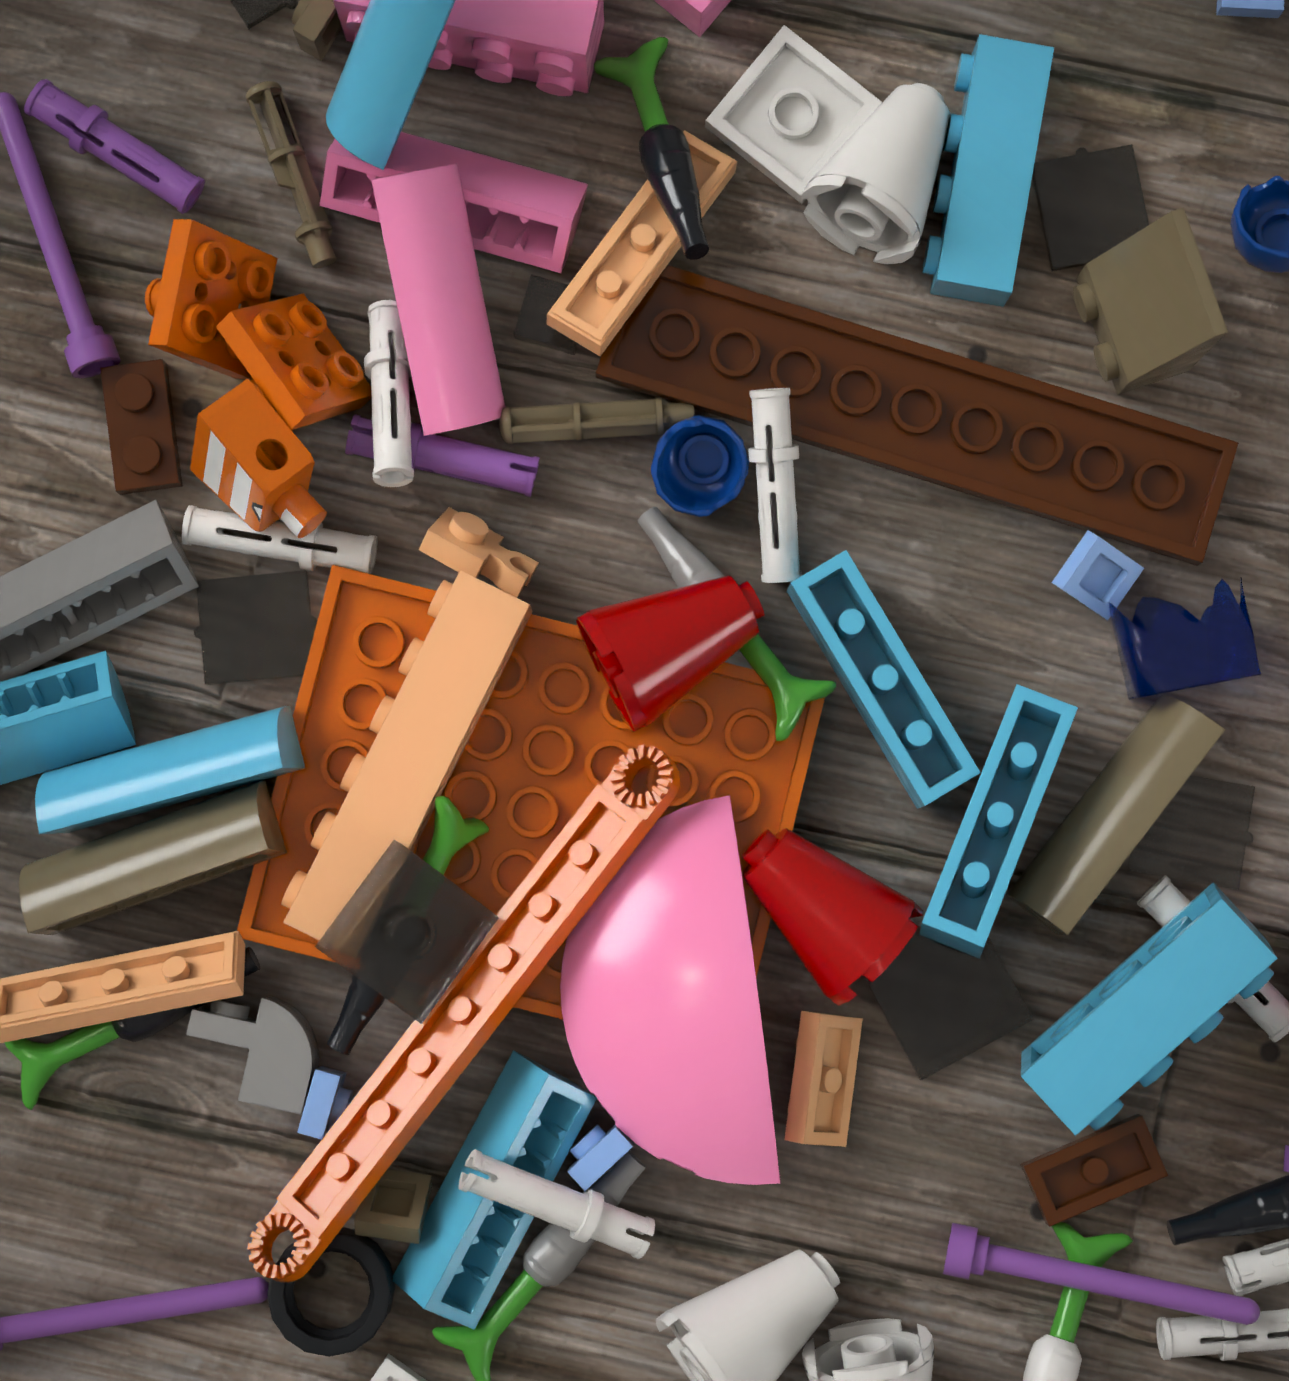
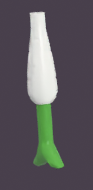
(1056, 1355)

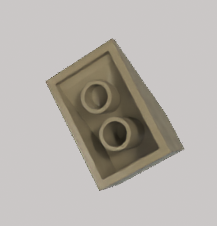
(1150, 305)

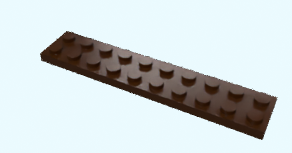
(927, 413)

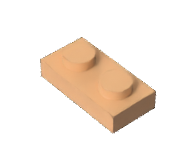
(823, 1079)

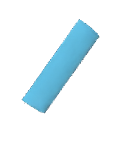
(384, 75)
(62, 717)
(168, 772)
(472, 1239)

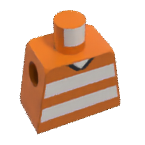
(255, 462)

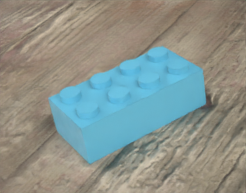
(1146, 1010)

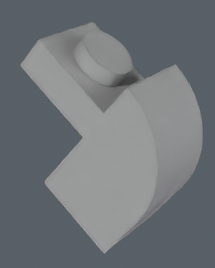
(280, 1046)

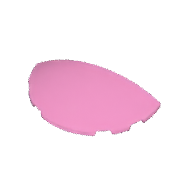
(670, 1005)

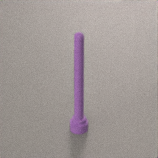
(87, 343)
(974, 1254)
(132, 1309)

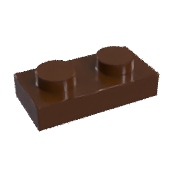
(141, 427)
(1094, 1169)

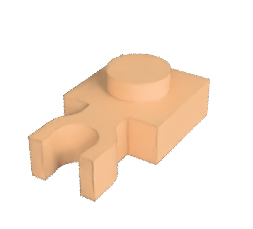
(470, 546)

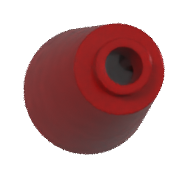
(668, 642)
(829, 911)

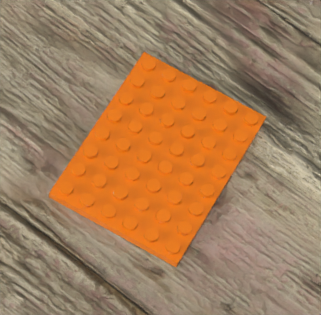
(528, 761)

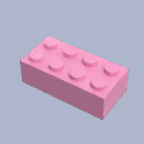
(513, 38)

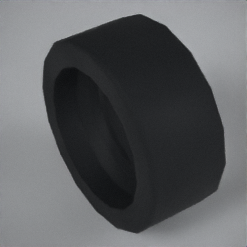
(345, 1339)

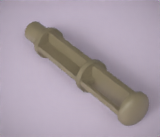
(293, 172)
(591, 420)

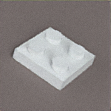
(791, 112)

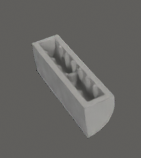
(89, 588)

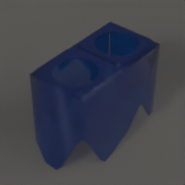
(1174, 650)

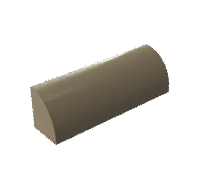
(1115, 813)
(150, 860)

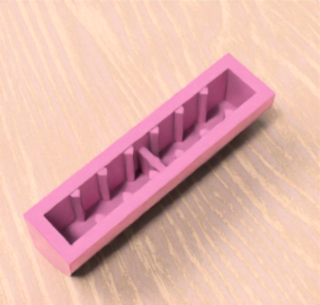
(507, 205)
(439, 298)

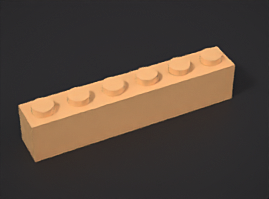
(414, 745)

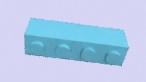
(990, 170)
(882, 680)
(997, 821)

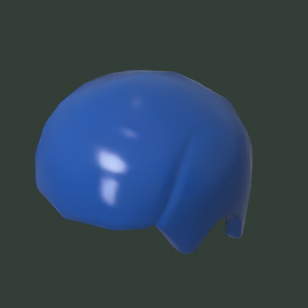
(1262, 225)
(699, 465)

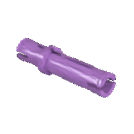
(93, 133)
(454, 458)

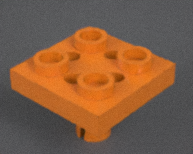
(199, 285)
(296, 360)

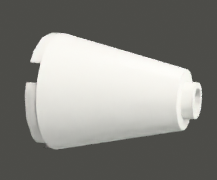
(882, 177)
(754, 1321)
(871, 1353)

